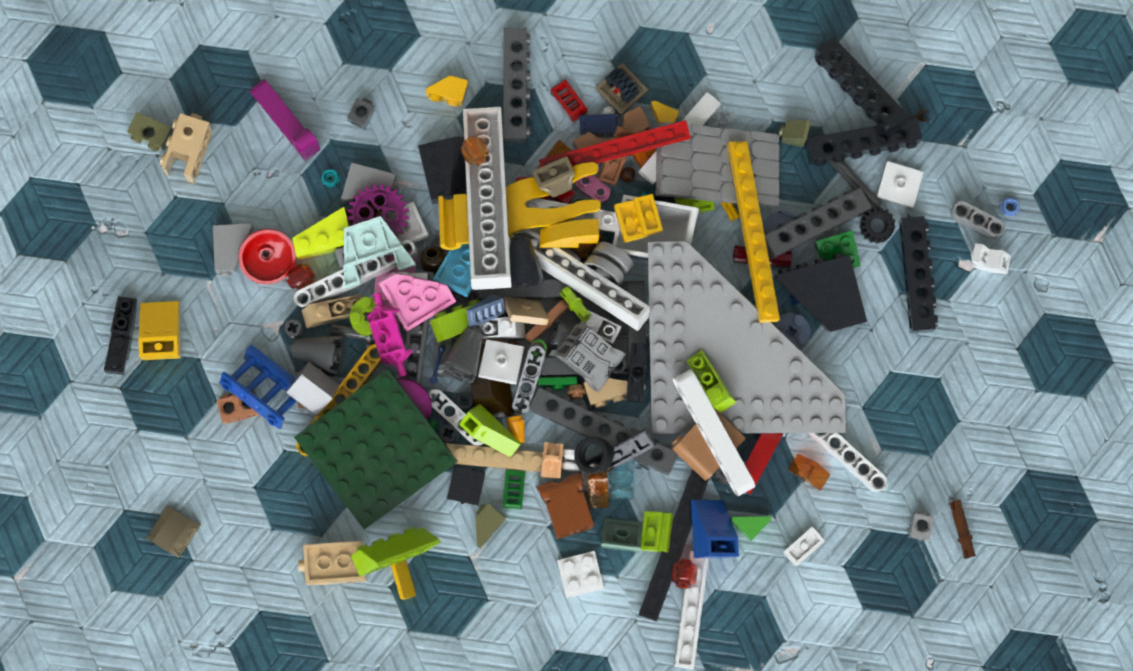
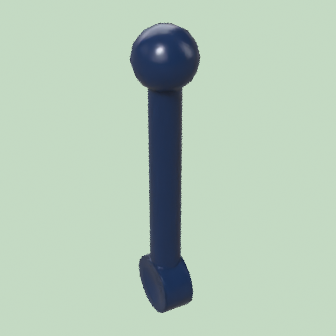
(433, 380)

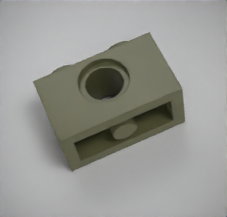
(143, 123)

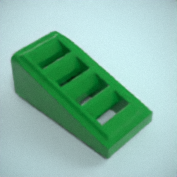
(512, 505)

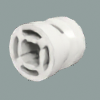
(569, 466)

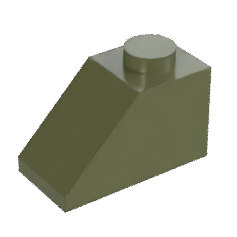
(795, 132)
(487, 523)

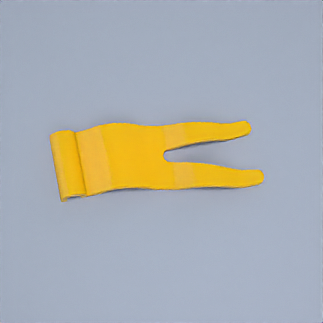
(454, 212)

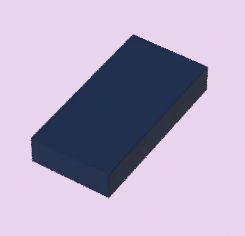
(598, 123)

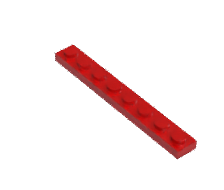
(625, 145)

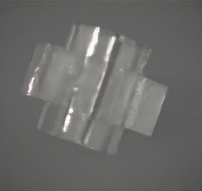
(724, 113)

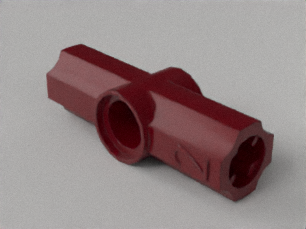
(782, 261)

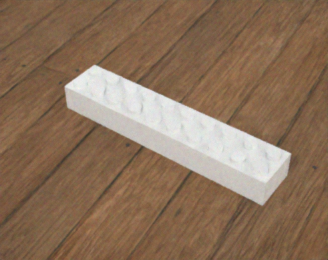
(487, 202)

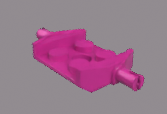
(383, 322)

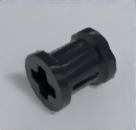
(451, 429)

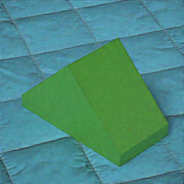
(750, 525)

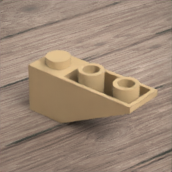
(328, 311)
(612, 390)

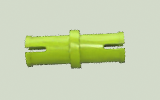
(575, 304)

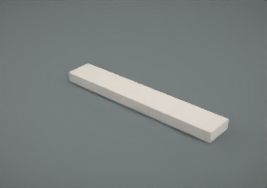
(697, 116)
(691, 617)

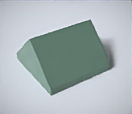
(621, 535)

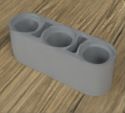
(987, 220)

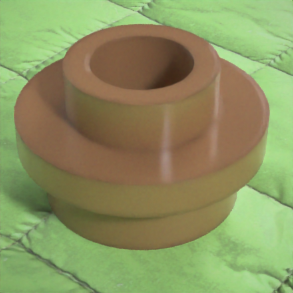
(576, 391)

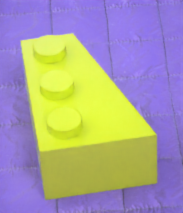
(322, 237)

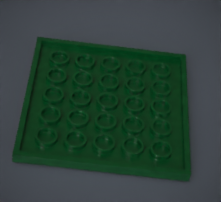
(376, 448)

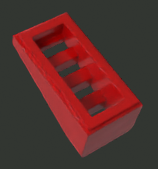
(574, 110)

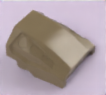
(173, 531)

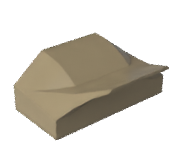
(555, 177)

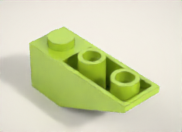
(451, 324)
(711, 382)
(488, 430)

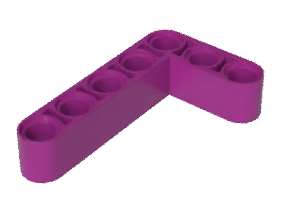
(297, 135)

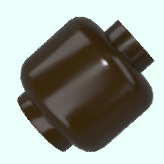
(431, 259)

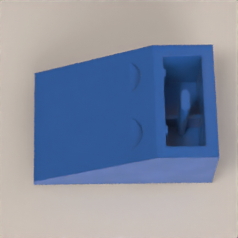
(713, 530)

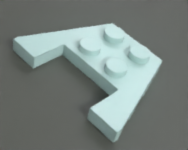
(367, 242)

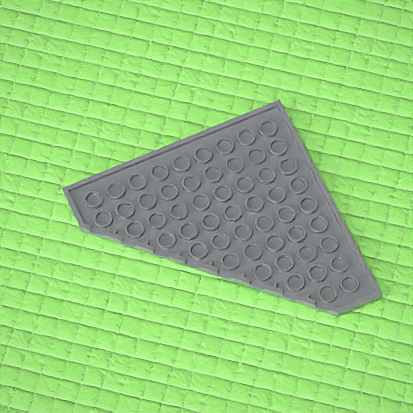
(763, 369)

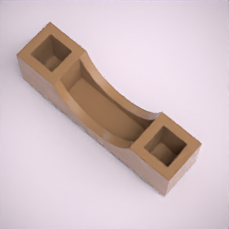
(632, 120)

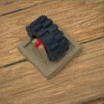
(621, 89)

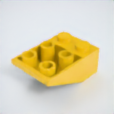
(159, 330)

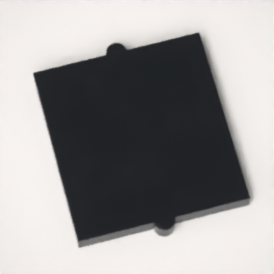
(466, 485)

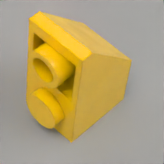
(449, 90)

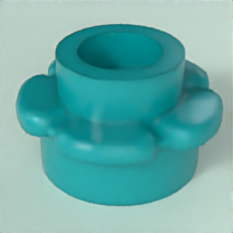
(330, 173)

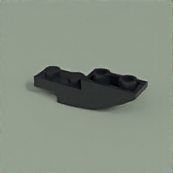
(121, 335)

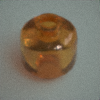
(474, 150)

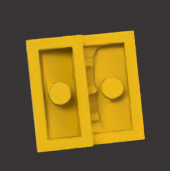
(638, 218)

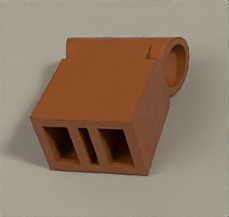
(566, 506)

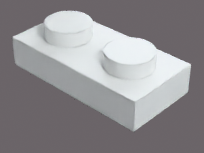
(803, 546)

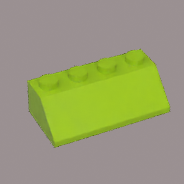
(393, 550)

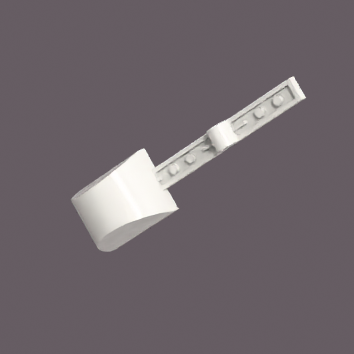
(676, 220)

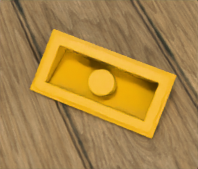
(403, 580)

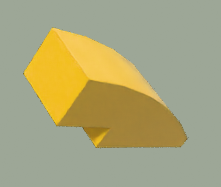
(570, 234)

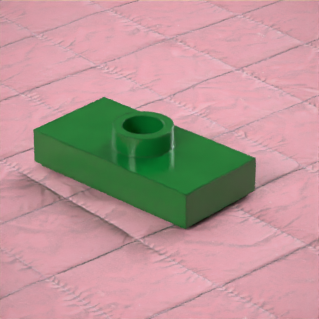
(557, 383)

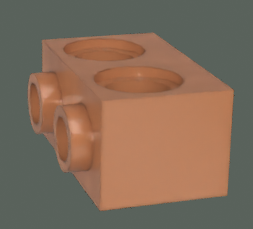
(239, 412)

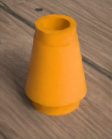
(516, 427)

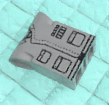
(589, 356)

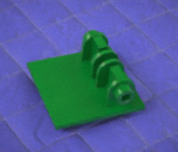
(837, 244)

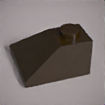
(493, 396)

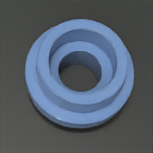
(1011, 201)

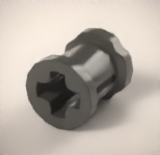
(299, 329)

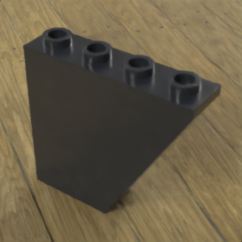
(826, 291)

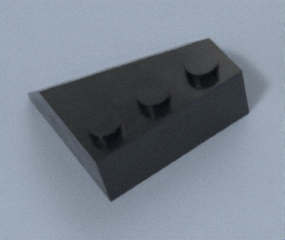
(444, 168)

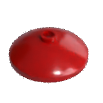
(270, 267)

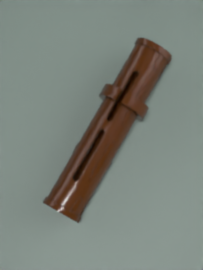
(962, 529)

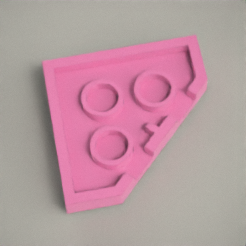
(415, 297)

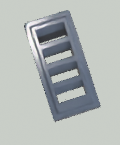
(491, 307)

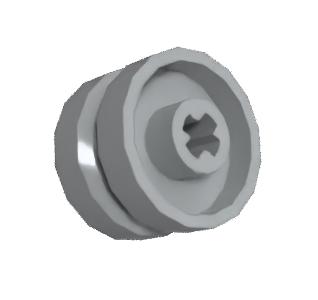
(610, 262)

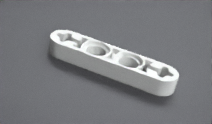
(453, 420)

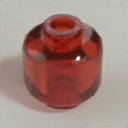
(300, 276)
(684, 573)

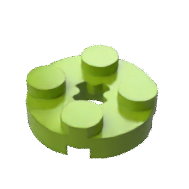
(357, 317)

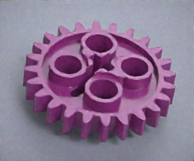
(392, 203)

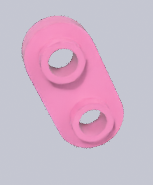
(592, 187)

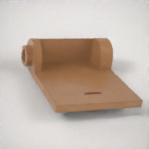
(697, 454)

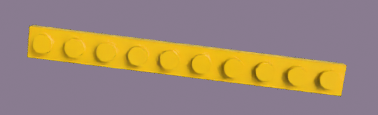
(753, 232)

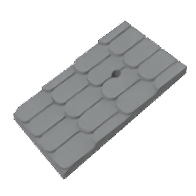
(702, 165)

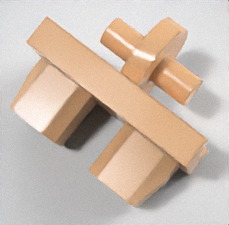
(552, 460)

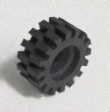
(877, 237)

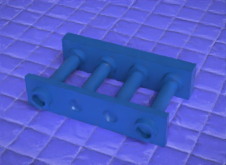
(268, 369)

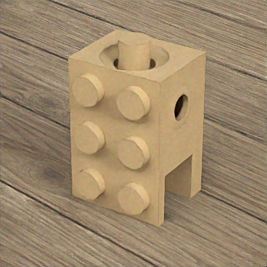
(187, 144)
(330, 563)

